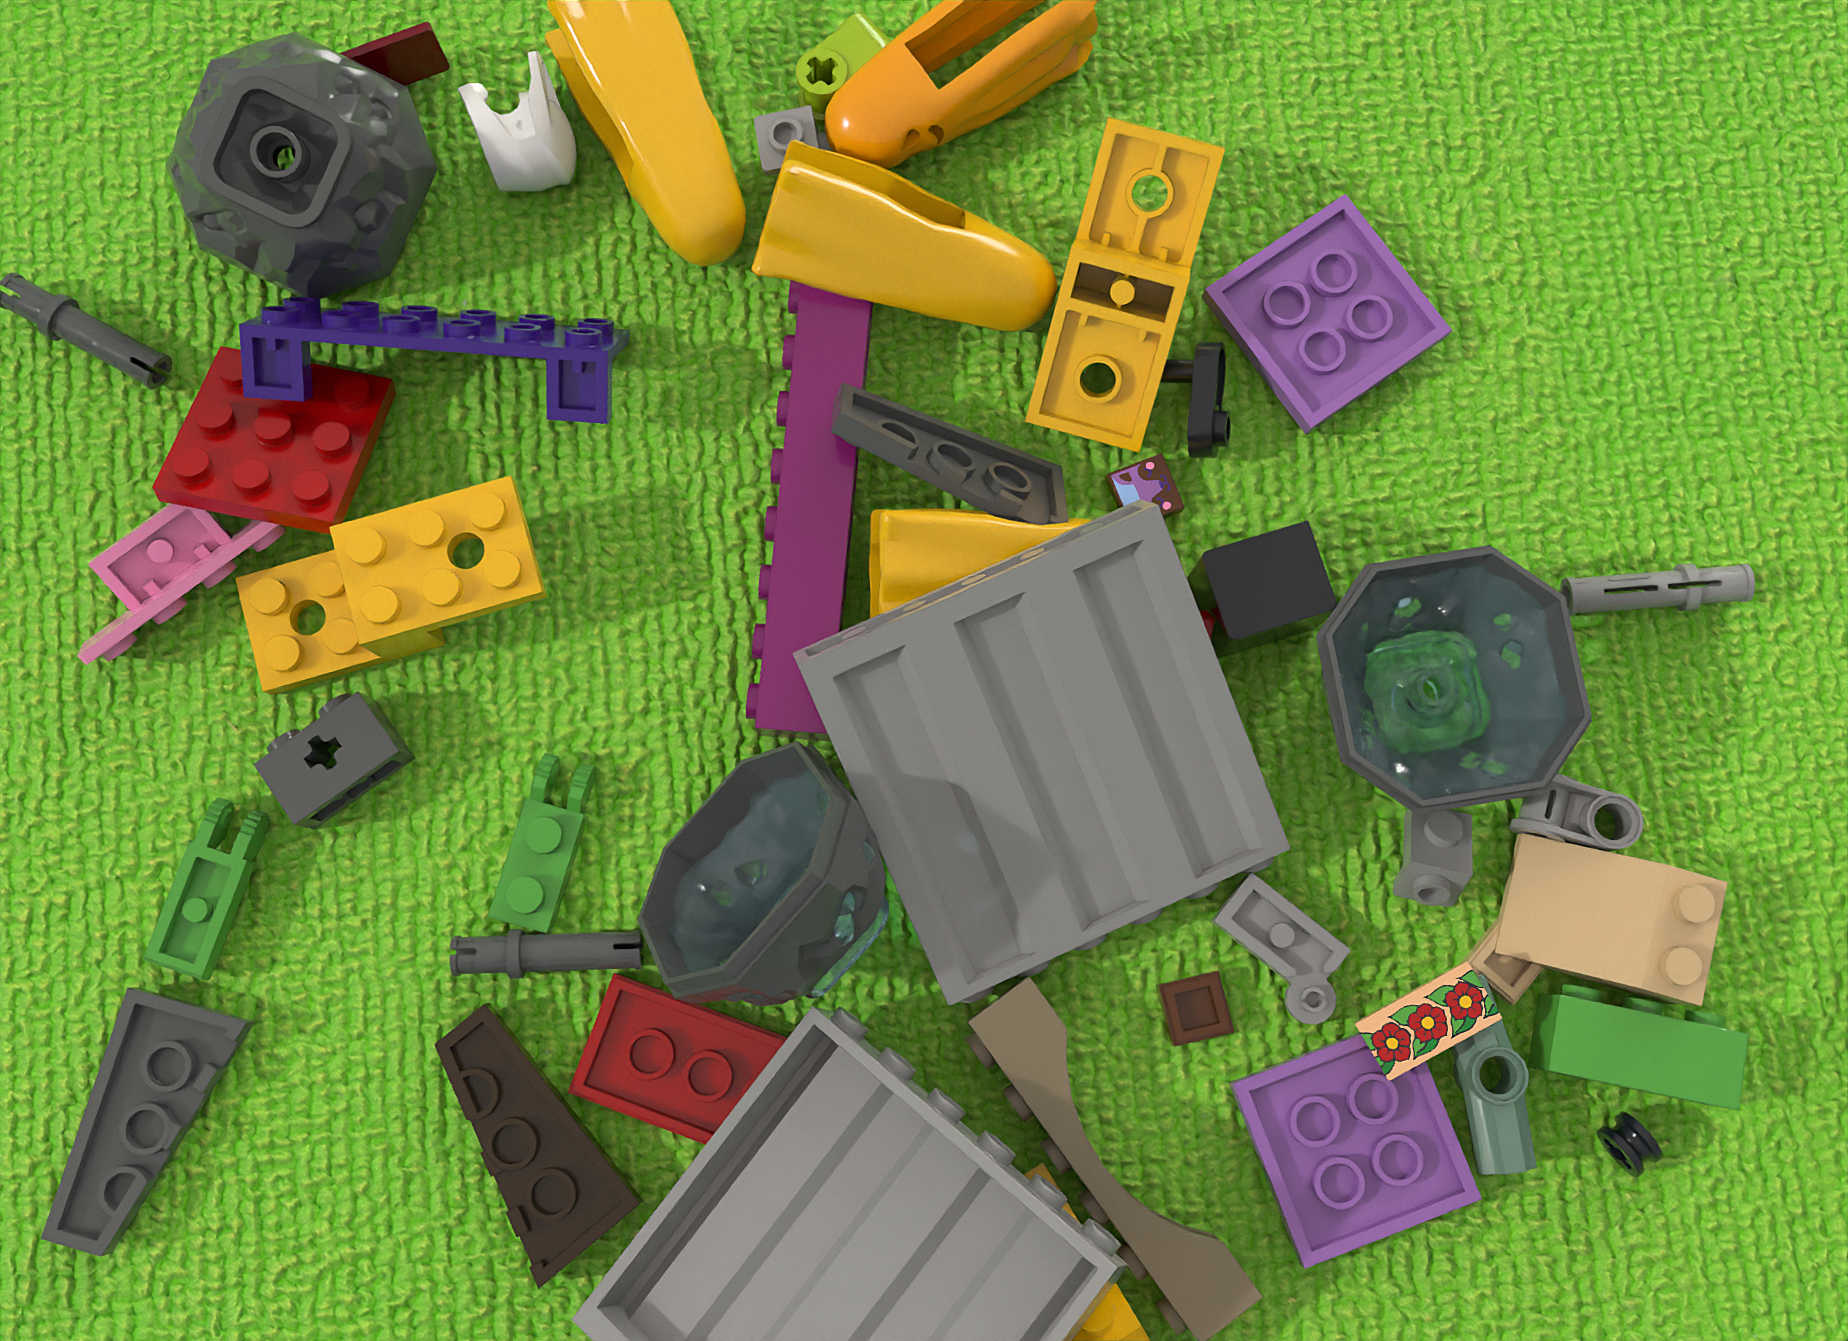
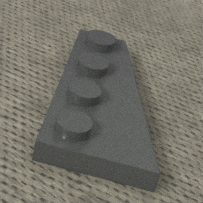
(952, 458)
(143, 1102)

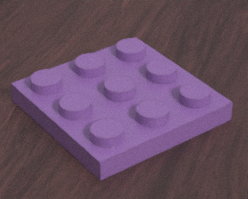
(1326, 313)
(1352, 1148)

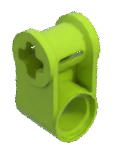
(836, 61)

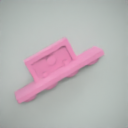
(163, 562)

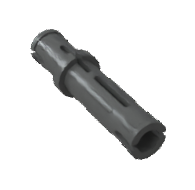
(61, 318)
(546, 952)

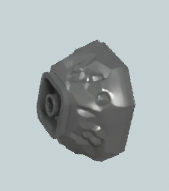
(354, 174)

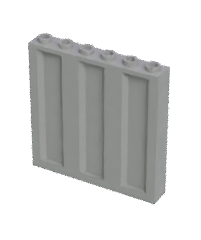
(1045, 750)
(853, 1215)

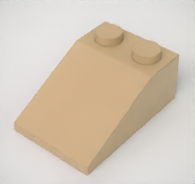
(1610, 919)

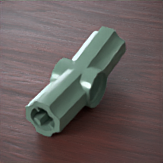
(1499, 1115)

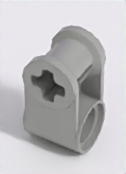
(1568, 815)

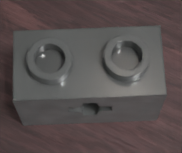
(366, 756)

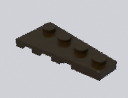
(543, 1157)

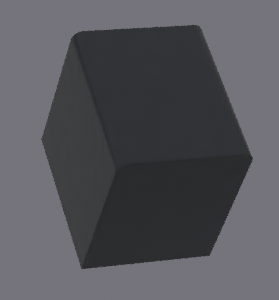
(1263, 589)

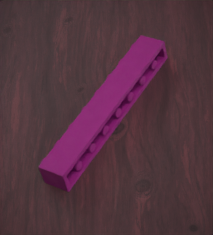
(813, 509)

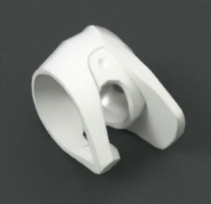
(530, 145)

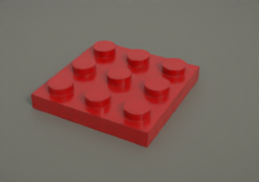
(274, 456)

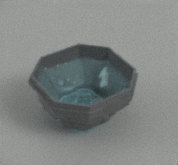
(1500, 669)
(767, 885)

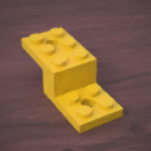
(1124, 284)
(390, 585)

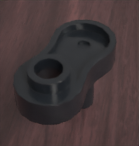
(1207, 423)

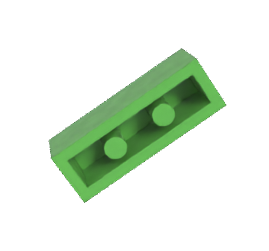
(1639, 1047)

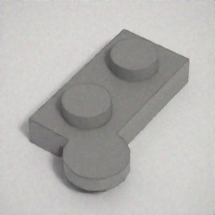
(1286, 944)

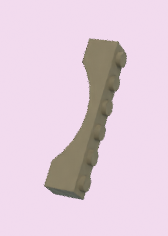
(1190, 1266)

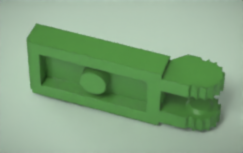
(543, 850)
(206, 893)

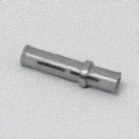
(1722, 583)

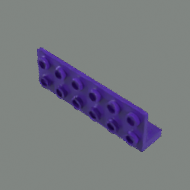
(577, 357)

